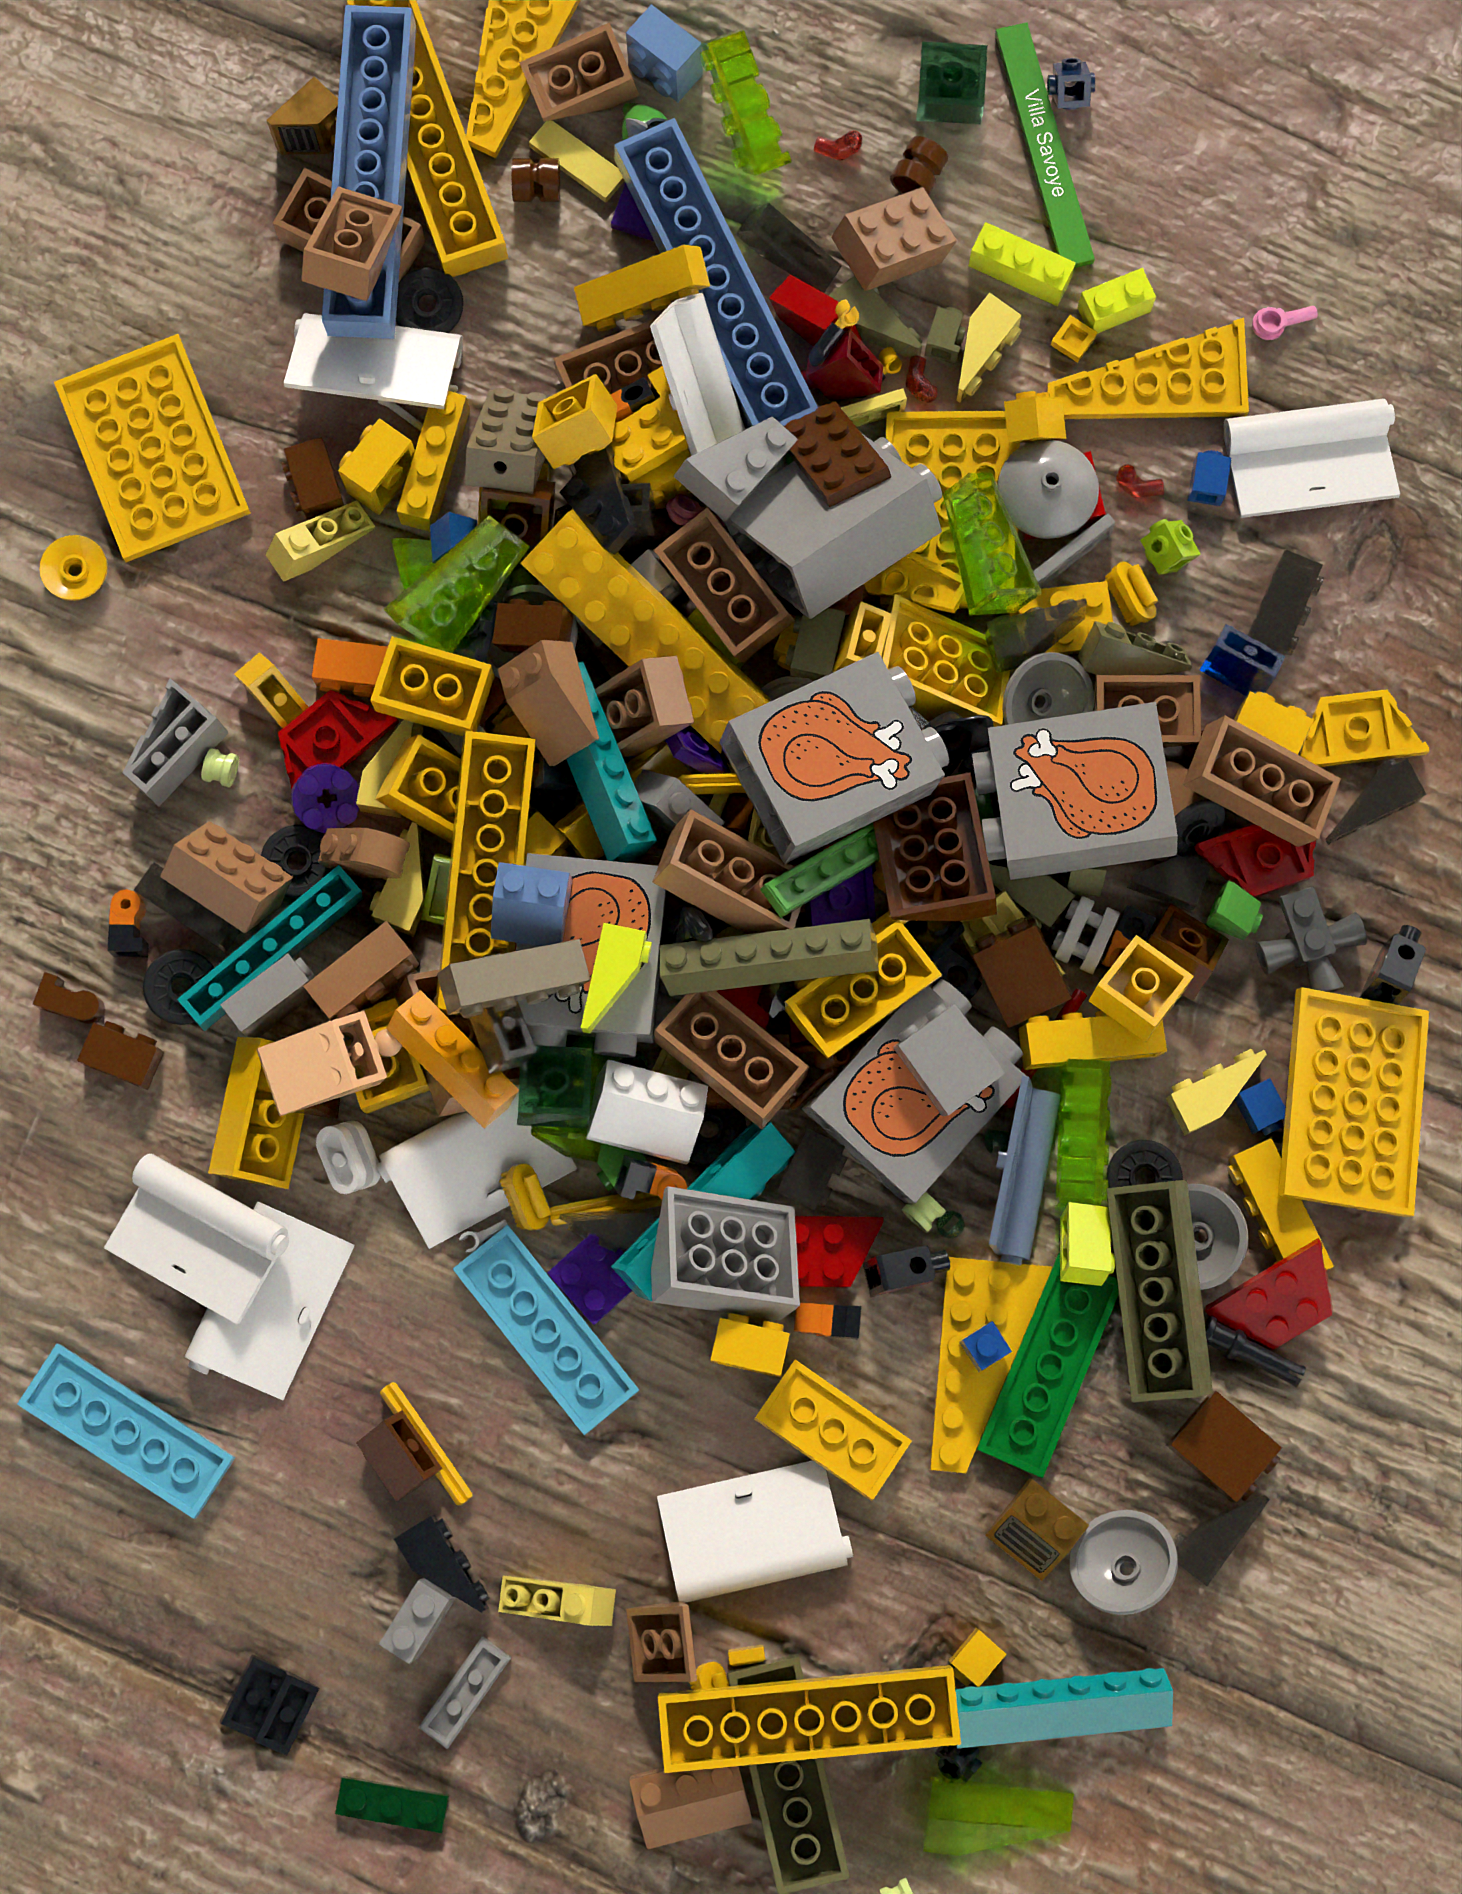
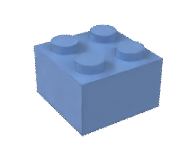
(664, 54)

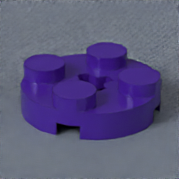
(310, 786)

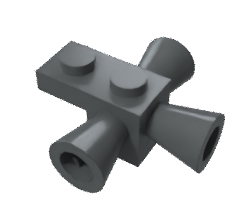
(1311, 940)

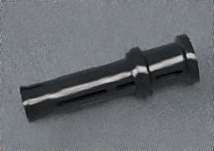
(1236, 1345)

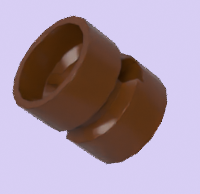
(919, 164)
(535, 180)

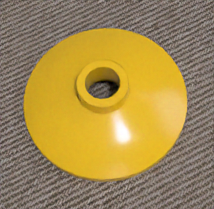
(64, 556)

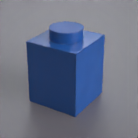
(1209, 478)
(448, 532)
(1261, 1107)
(985, 1346)

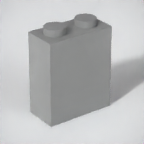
(668, 800)
(269, 996)
(947, 1058)
(417, 1620)

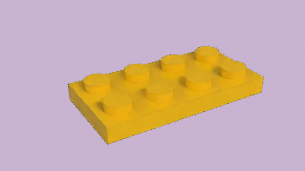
(833, 1430)

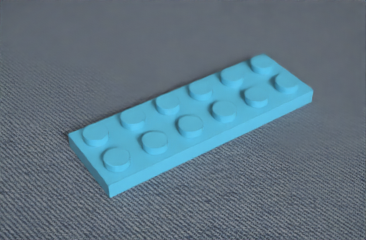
(546, 1329)
(126, 1431)

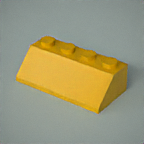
(845, 1006)
(251, 1136)

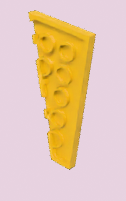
(510, 35)
(1168, 381)
(964, 1397)

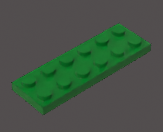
(1048, 1372)

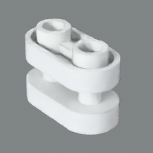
(1079, 915)
(348, 1157)

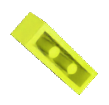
(1021, 264)

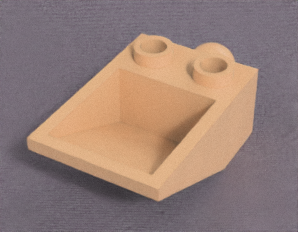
(319, 1066)

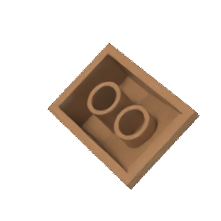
(580, 76)
(350, 243)
(1175, 698)
(550, 699)
(661, 1643)

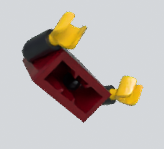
(843, 364)

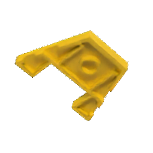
(649, 434)

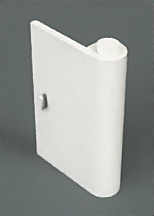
(401, 370)
(696, 373)
(1308, 449)
(458, 1163)
(213, 1239)
(269, 1340)
(754, 1540)

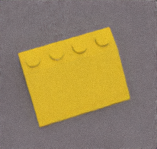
(944, 663)

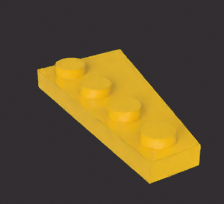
(919, 582)

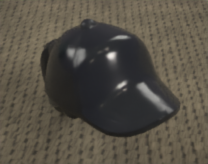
(961, 734)
(688, 925)

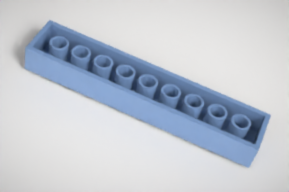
(373, 148)
(684, 212)

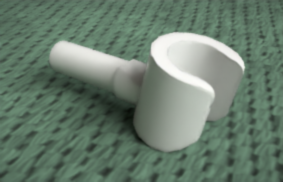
(483, 1235)

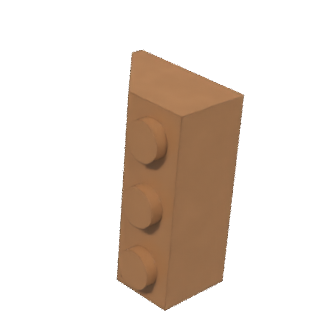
(688, 1803)

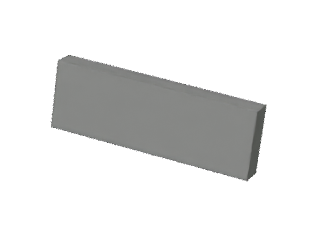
(1074, 550)
(465, 1692)

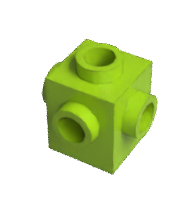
(1169, 546)

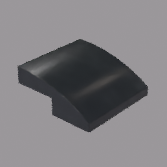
(269, 1704)

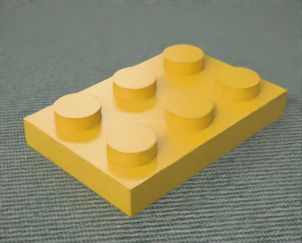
(1097, 610)

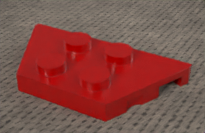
(331, 733)
(1258, 859)
(833, 1248)
(1279, 1299)

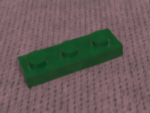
(392, 1804)

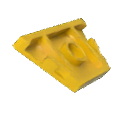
(1360, 730)

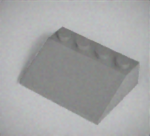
(725, 1255)

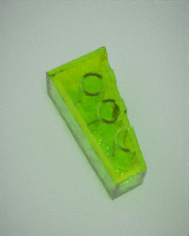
(743, 103)
(988, 548)
(458, 586)
(1082, 1132)

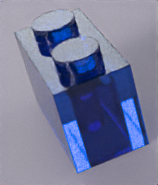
(1242, 662)

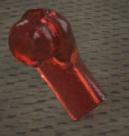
(840, 148)
(917, 383)
(1136, 486)

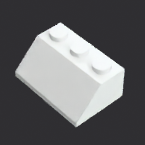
(646, 1111)

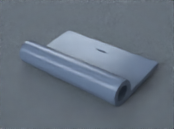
(1024, 1173)

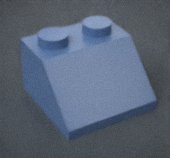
(530, 905)

